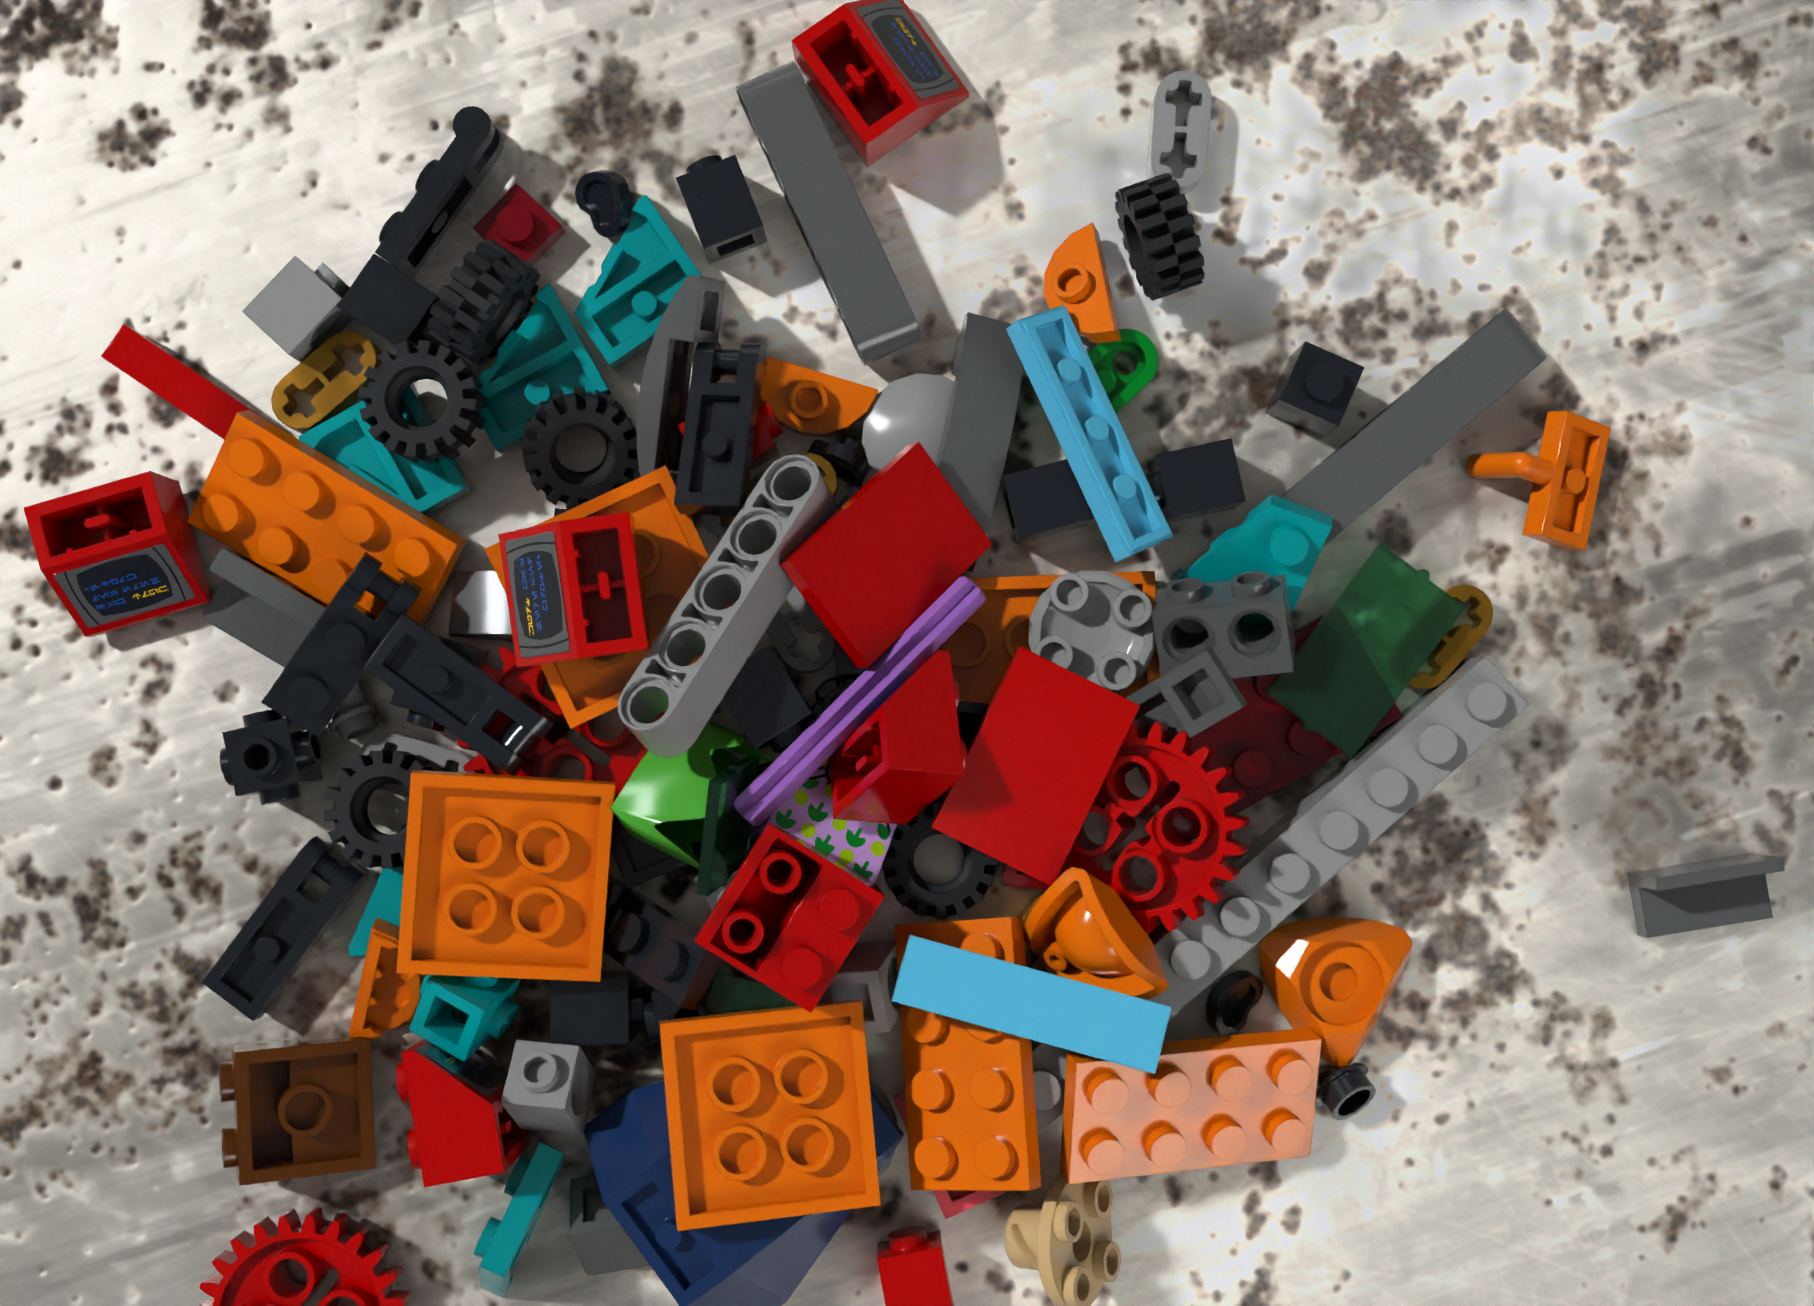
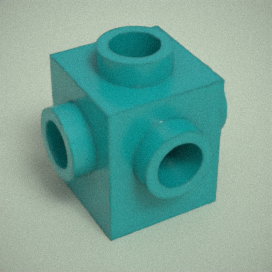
(464, 1011)

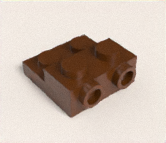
(298, 1109)

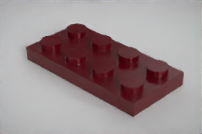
(1260, 745)

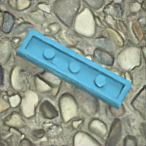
(1089, 432)
(1031, 1004)

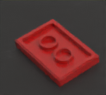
(886, 555)
(1035, 766)

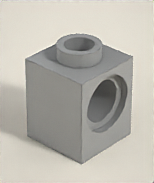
(300, 308)
(870, 976)
(549, 1087)

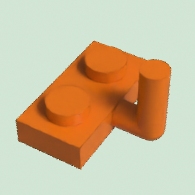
(1562, 477)

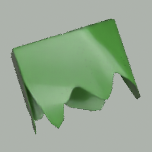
(668, 796)

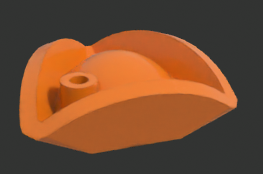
(1093, 938)
(1334, 977)

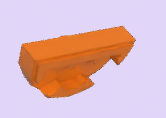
(1081, 283)
(812, 400)
(383, 995)

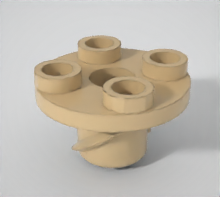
(1067, 1241)

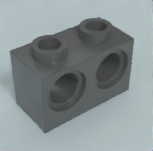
(1219, 609)

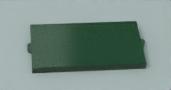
(1365, 650)

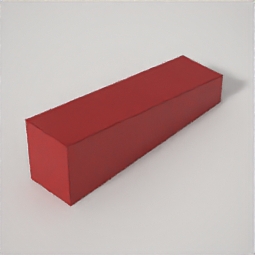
(173, 380)

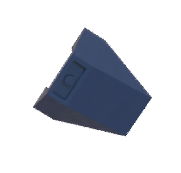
(710, 1265)

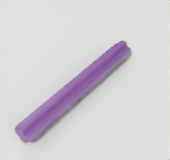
(859, 701)

